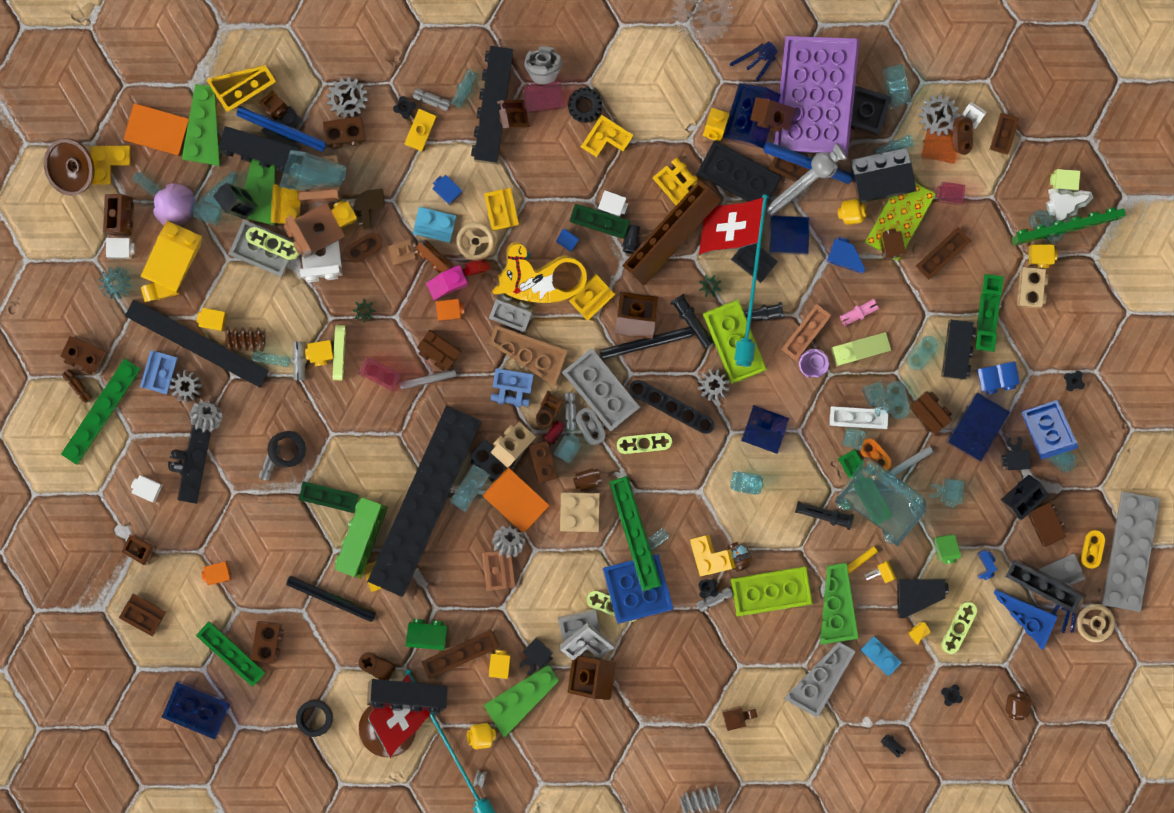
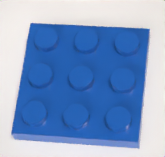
(627, 595)

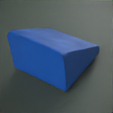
(567, 240)

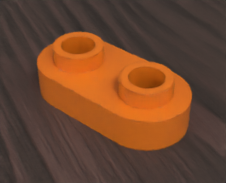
(876, 453)

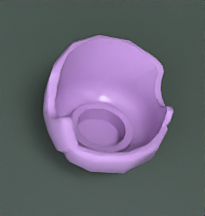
(814, 363)

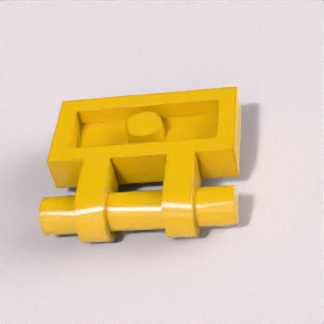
(671, 185)

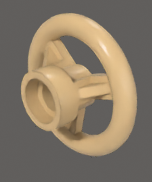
(489, 239)
(1100, 636)

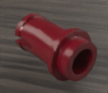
(555, 432)

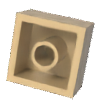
(579, 512)

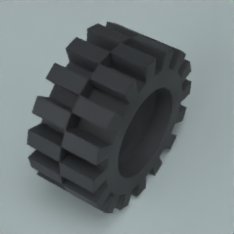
(585, 116)

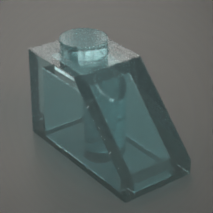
(469, 488)

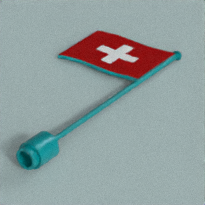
(734, 228)
(397, 726)

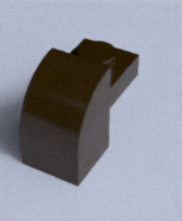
(366, 202)

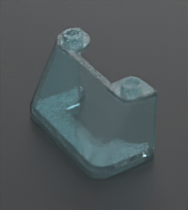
(882, 500)

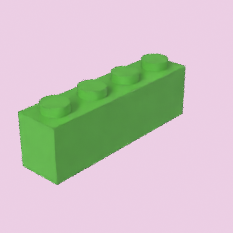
(360, 537)

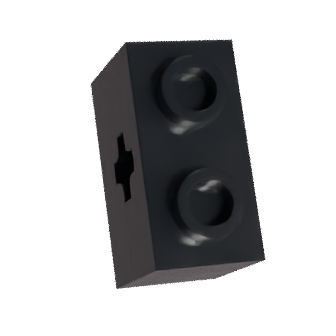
(1024, 497)

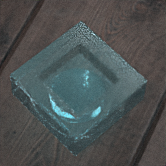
(853, 438)

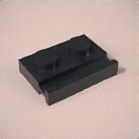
(746, 259)

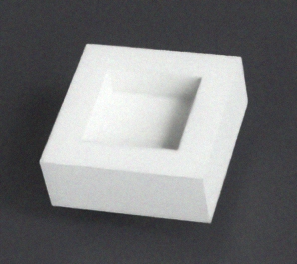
(975, 113)

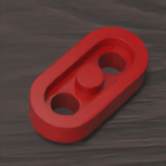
(474, 268)

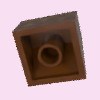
(636, 315)
(591, 677)

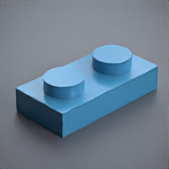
(880, 656)

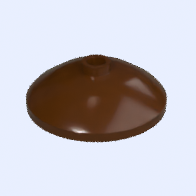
(62, 170)
(371, 740)

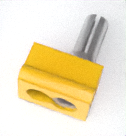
(883, 569)

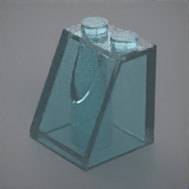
(309, 171)

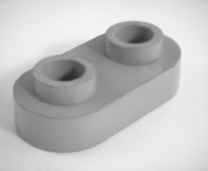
(592, 425)

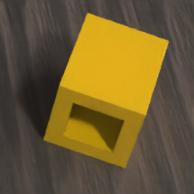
(212, 319)
(499, 664)

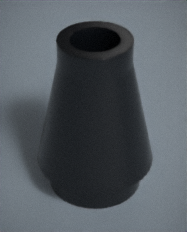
(631, 240)

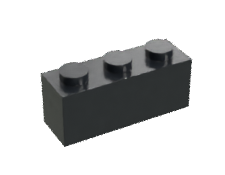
(958, 349)

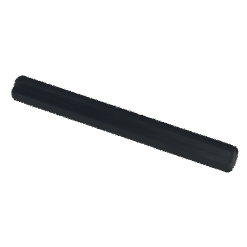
(646, 343)
(330, 598)

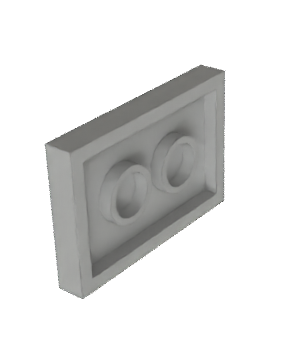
(257, 256)

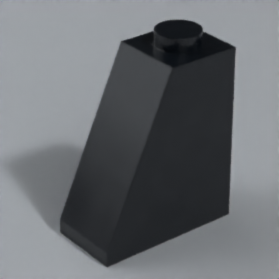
(918, 594)

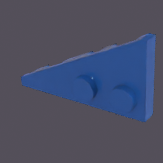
(1035, 620)

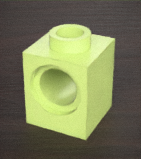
(1065, 179)

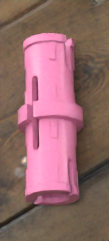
(859, 312)

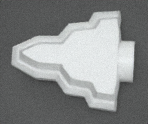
(1065, 203)

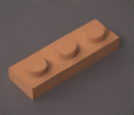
(806, 332)

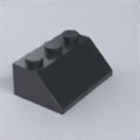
(883, 175)

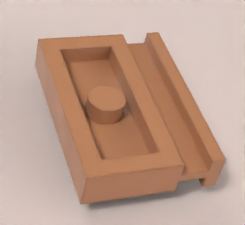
(498, 571)

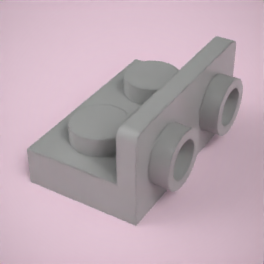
(511, 312)

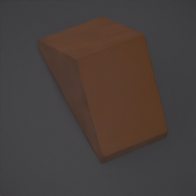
(139, 550)

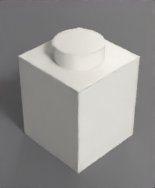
(613, 204)
(119, 248)
(146, 488)

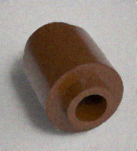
(587, 479)

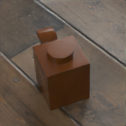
(735, 717)

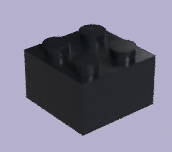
(869, 110)

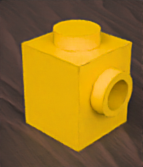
(344, 214)
(1042, 255)
(319, 352)

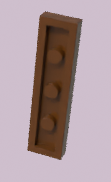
(460, 654)

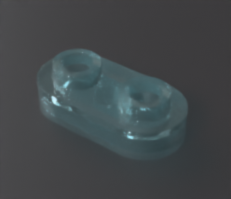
(1046, 220)
(921, 353)
(897, 400)

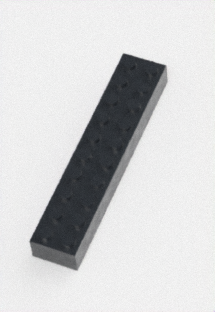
(424, 501)

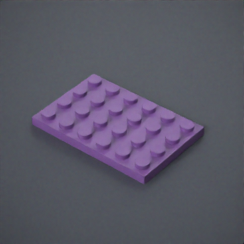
(820, 85)

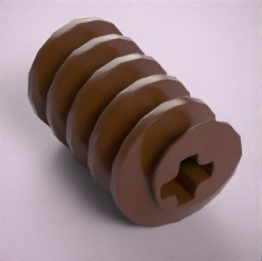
(245, 339)

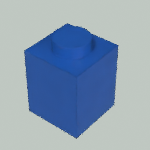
(446, 189)

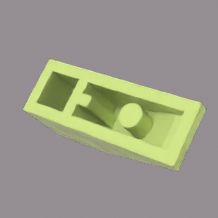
(860, 349)

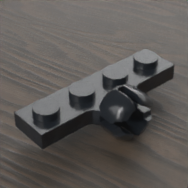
(191, 464)

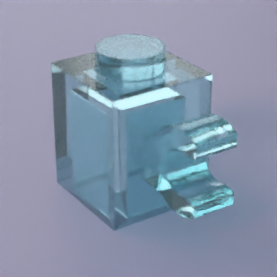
(568, 448)
(1063, 461)
(950, 492)

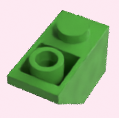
(947, 549)

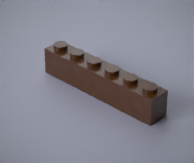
(671, 233)

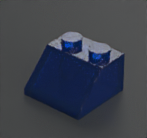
(789, 235)
(764, 429)

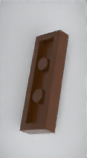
(943, 253)

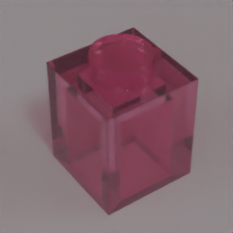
(950, 193)

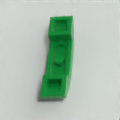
(988, 312)

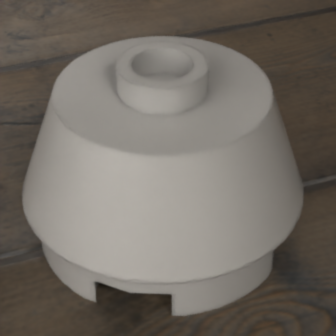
(543, 65)

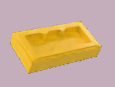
(420, 130)

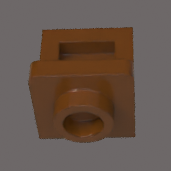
(273, 105)

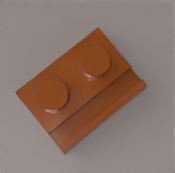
(428, 251)

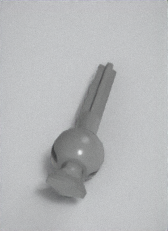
(823, 166)

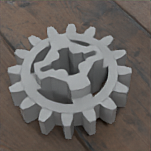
(352, 86)
(930, 111)

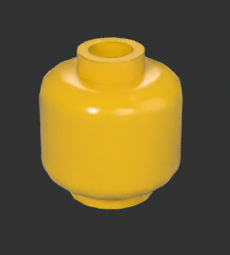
(852, 212)
(481, 736)

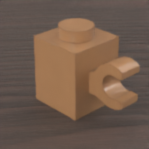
(403, 252)

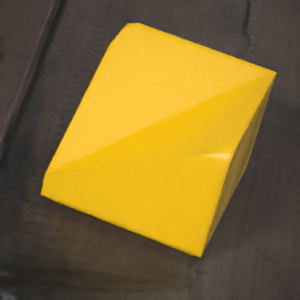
(918, 632)

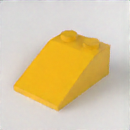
(172, 256)

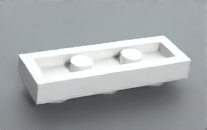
(857, 418)

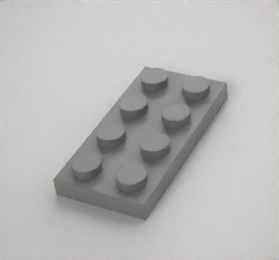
(601, 389)

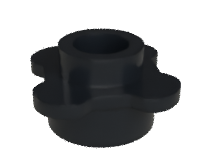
(404, 102)
(1069, 381)
(704, 584)
(952, 690)

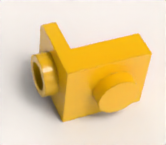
(716, 124)

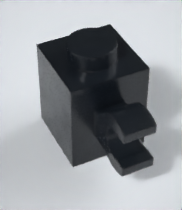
(1017, 458)
(538, 654)

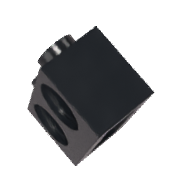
(235, 200)
(487, 465)

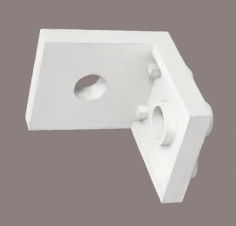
(326, 266)

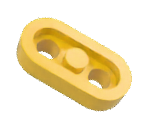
(1095, 550)

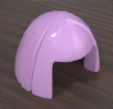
(174, 204)

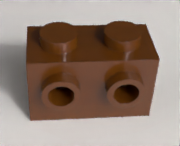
(118, 214)
(84, 355)

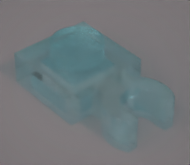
(876, 396)

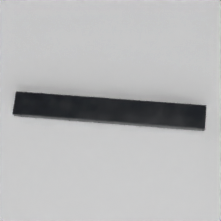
(197, 343)

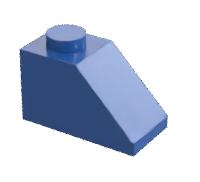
(845, 255)

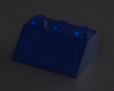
(739, 126)

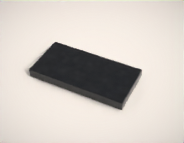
(737, 173)

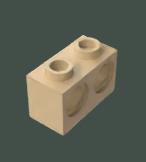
(1026, 286)
(513, 444)

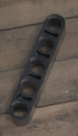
(681, 407)

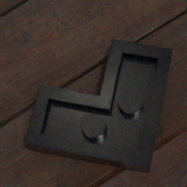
(289, 119)

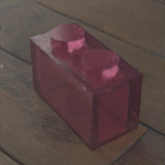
(543, 97)
(380, 374)

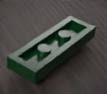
(599, 221)
(328, 497)

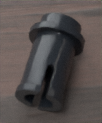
(889, 742)

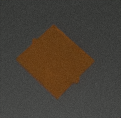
(939, 147)

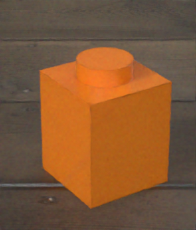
(449, 310)
(216, 573)

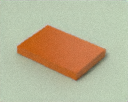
(156, 129)
(515, 500)

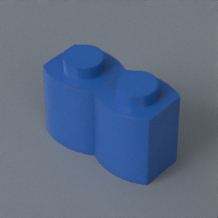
(997, 377)

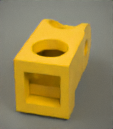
(156, 292)

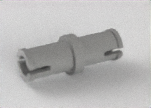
(299, 360)

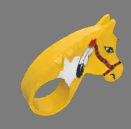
(532, 285)

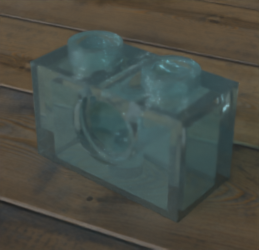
(896, 85)

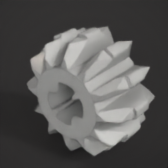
(192, 388)
(716, 391)
(206, 416)
(515, 542)

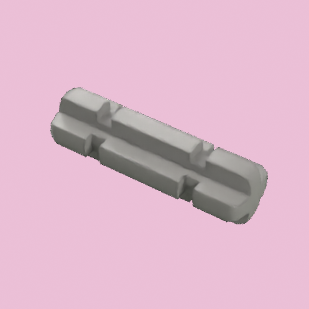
(431, 99)
(570, 409)
(268, 466)
(712, 601)

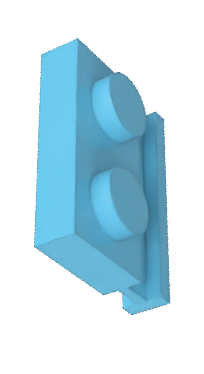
(434, 224)

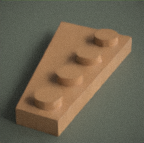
(533, 354)

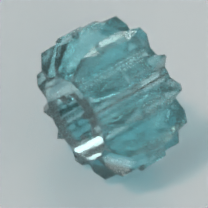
(118, 288)
(746, 482)

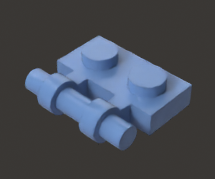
(512, 381)

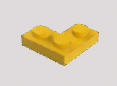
(604, 132)
(106, 157)
(709, 561)

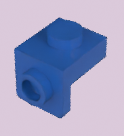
(987, 559)

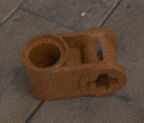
(549, 408)
(379, 669)

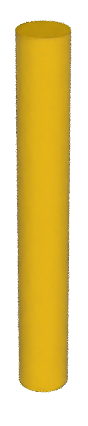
(861, 559)

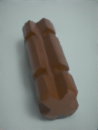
(77, 386)

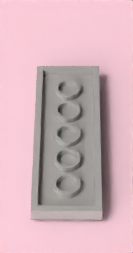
(1130, 551)

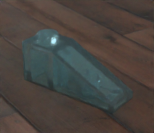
(208, 208)

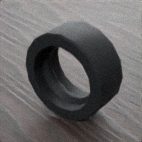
(301, 449)
(310, 732)

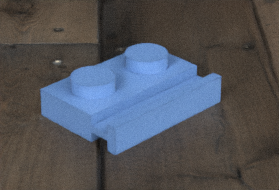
(159, 372)

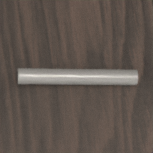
(428, 379)
(911, 461)

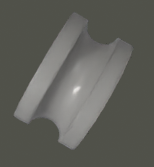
(479, 778)

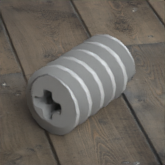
(700, 801)

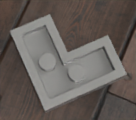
(586, 638)

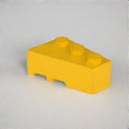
(240, 85)

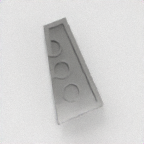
(821, 680)

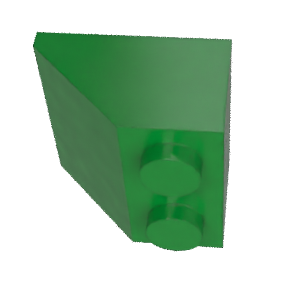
(426, 635)

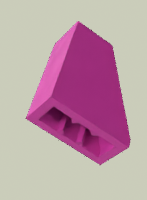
(447, 283)

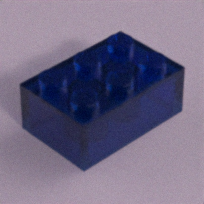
(977, 427)
(196, 709)

